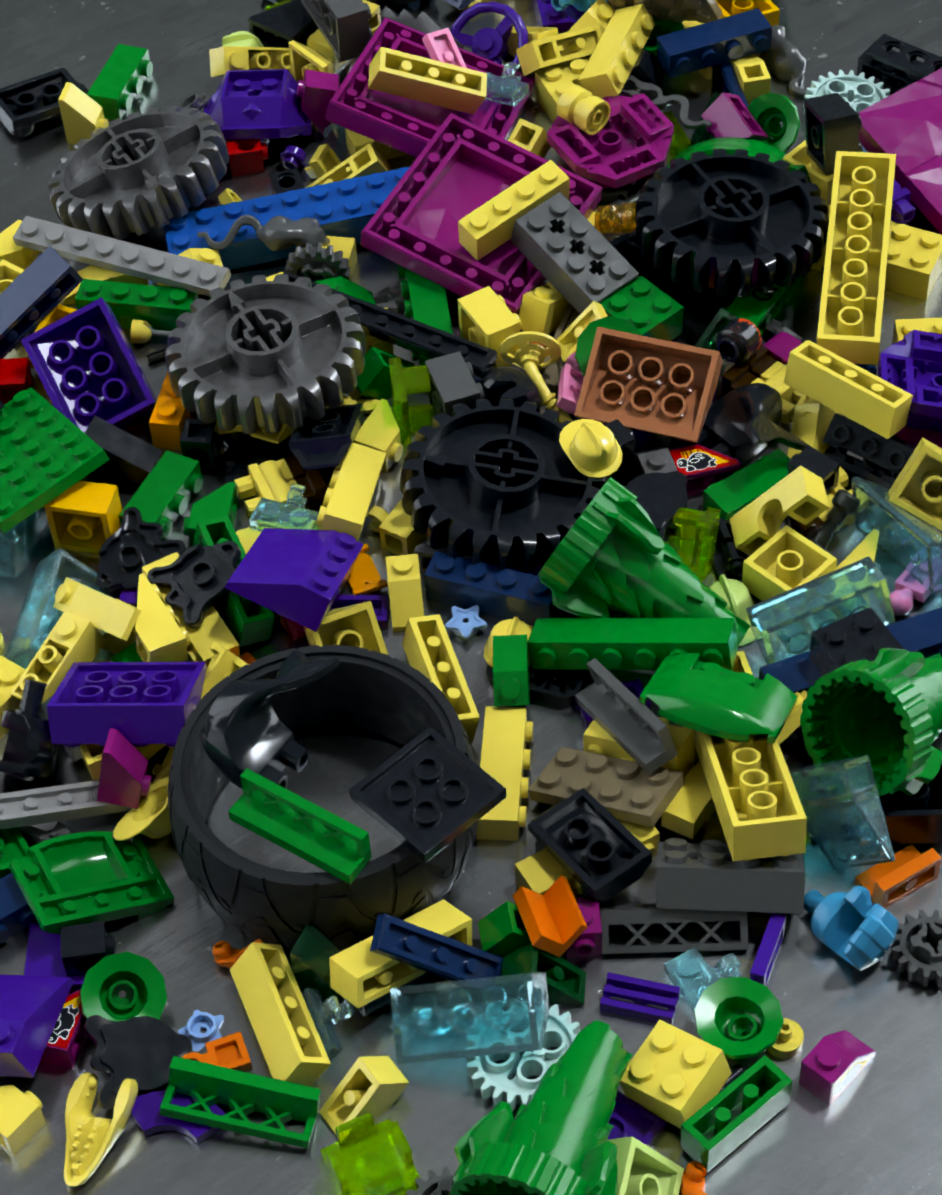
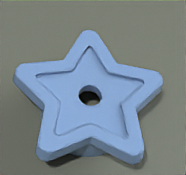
(468, 629)
(199, 1021)

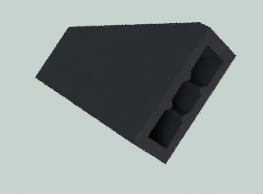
(282, 25)
(128, 455)

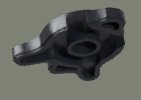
(247, 450)
(660, 496)
(130, 549)
(197, 579)
(133, 1050)

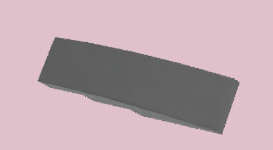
(422, 23)

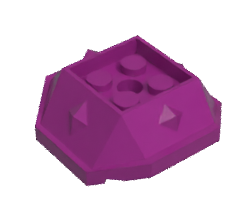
(625, 150)

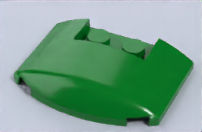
(730, 144)
(718, 699)
(89, 880)

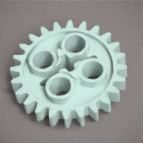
(853, 89)
(496, 1078)

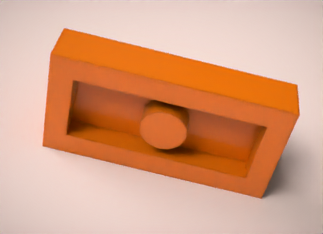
(900, 878)
(551, 918)

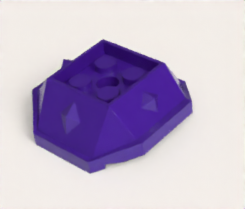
(258, 105)
(917, 369)

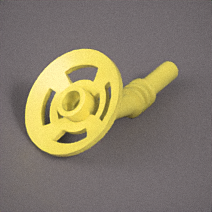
(531, 358)

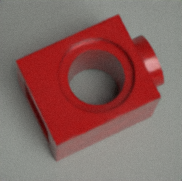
(246, 156)
(14, 377)

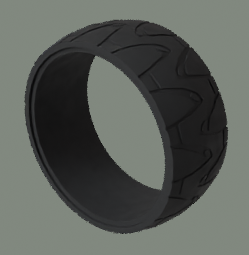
(275, 905)

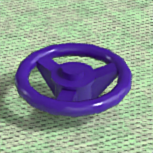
(491, 42)

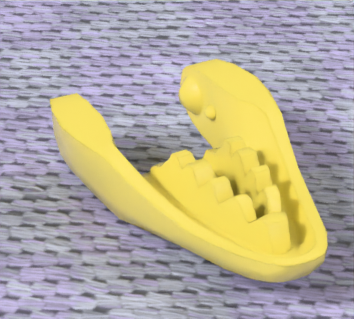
(90, 1136)

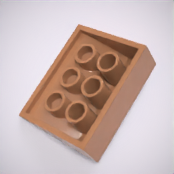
(649, 384)

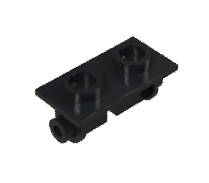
(727, 557)

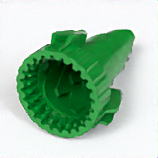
(623, 564)
(880, 711)
(560, 1136)

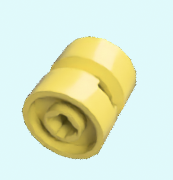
(583, 109)

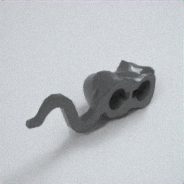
(786, 61)
(655, 94)
(276, 234)

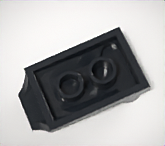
(33, 100)
(326, 440)
(591, 845)

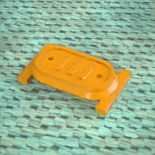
(364, 575)

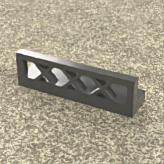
(626, 719)
(649, 914)

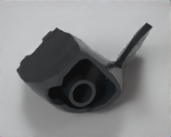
(746, 423)
(248, 731)

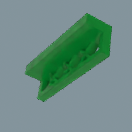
(301, 827)
(243, 1094)

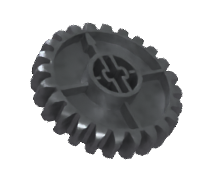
(139, 172)
(265, 353)

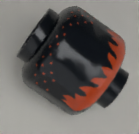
(738, 340)

